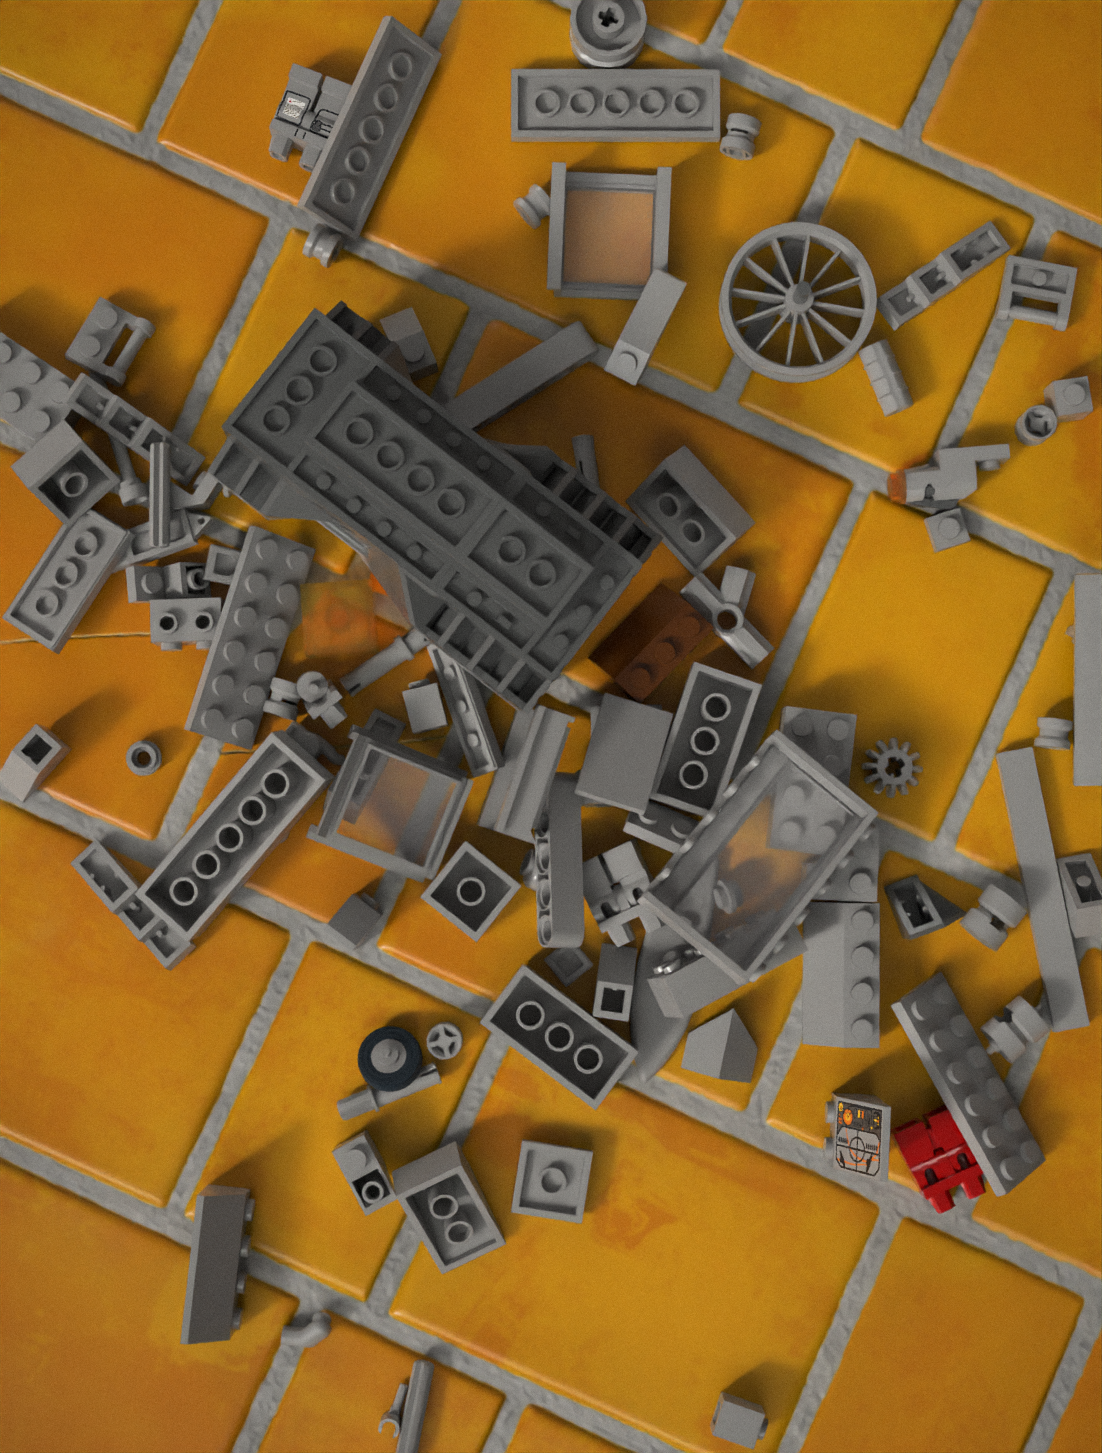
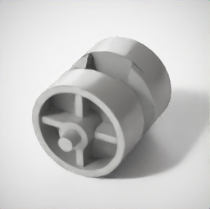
(1016, 1028)

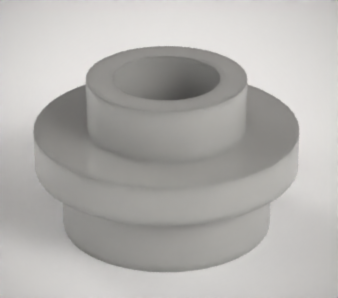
(135, 750)

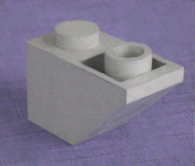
(32, 761)
(614, 982)
(365, 1172)

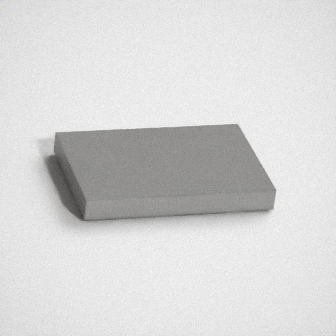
(623, 753)

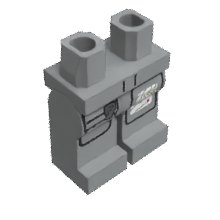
(306, 115)

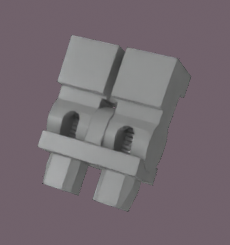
(618, 904)

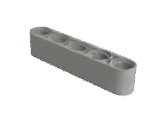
(524, 377)
(560, 866)

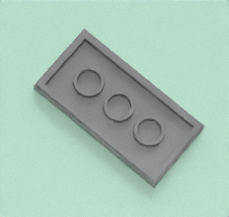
(68, 579)

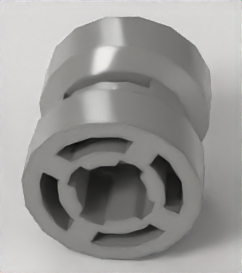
(740, 136)
(1041, 421)
(284, 690)

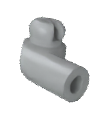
(311, 1334)

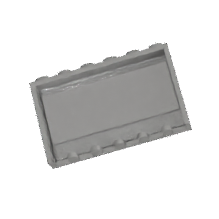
(759, 858)

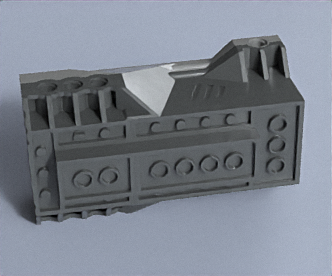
(471, 537)

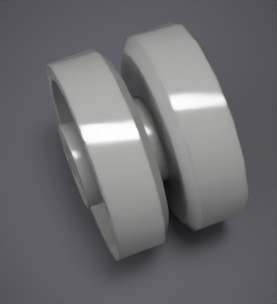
(607, 32)

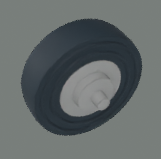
(390, 1059)

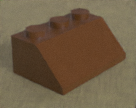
(650, 643)

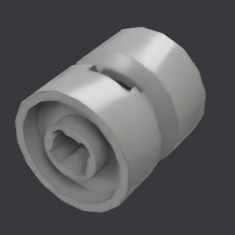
(1000, 906)

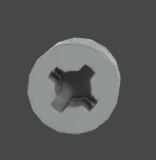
(533, 206)
(323, 245)
(1053, 733)
(444, 1046)

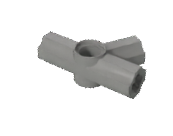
(730, 598)

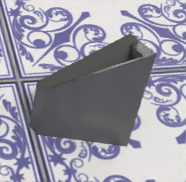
(919, 908)

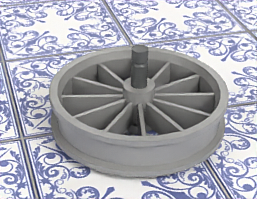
(797, 301)

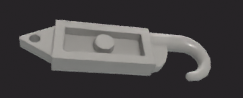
(184, 532)

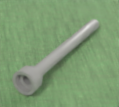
(132, 489)

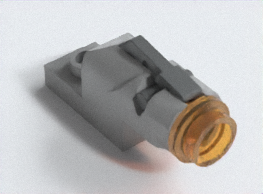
(948, 480)

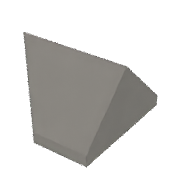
(721, 1049)

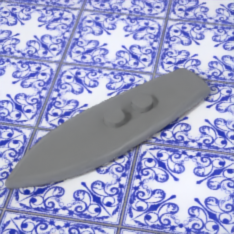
(649, 1028)

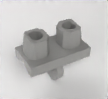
(321, 698)

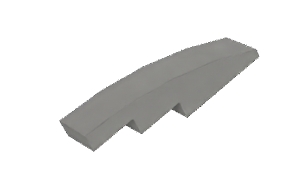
(942, 275)
(130, 426)
(117, 891)

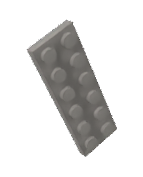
(615, 105)
(369, 129)
(249, 638)
(968, 1083)

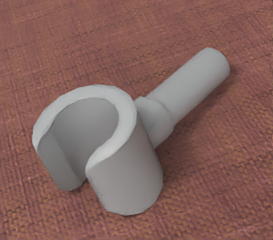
(394, 1413)

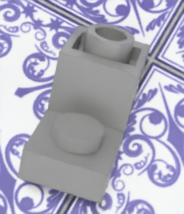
(205, 494)
(172, 581)

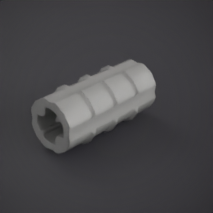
(886, 378)

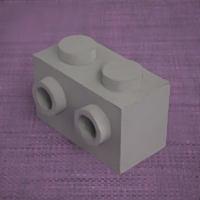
(184, 622)

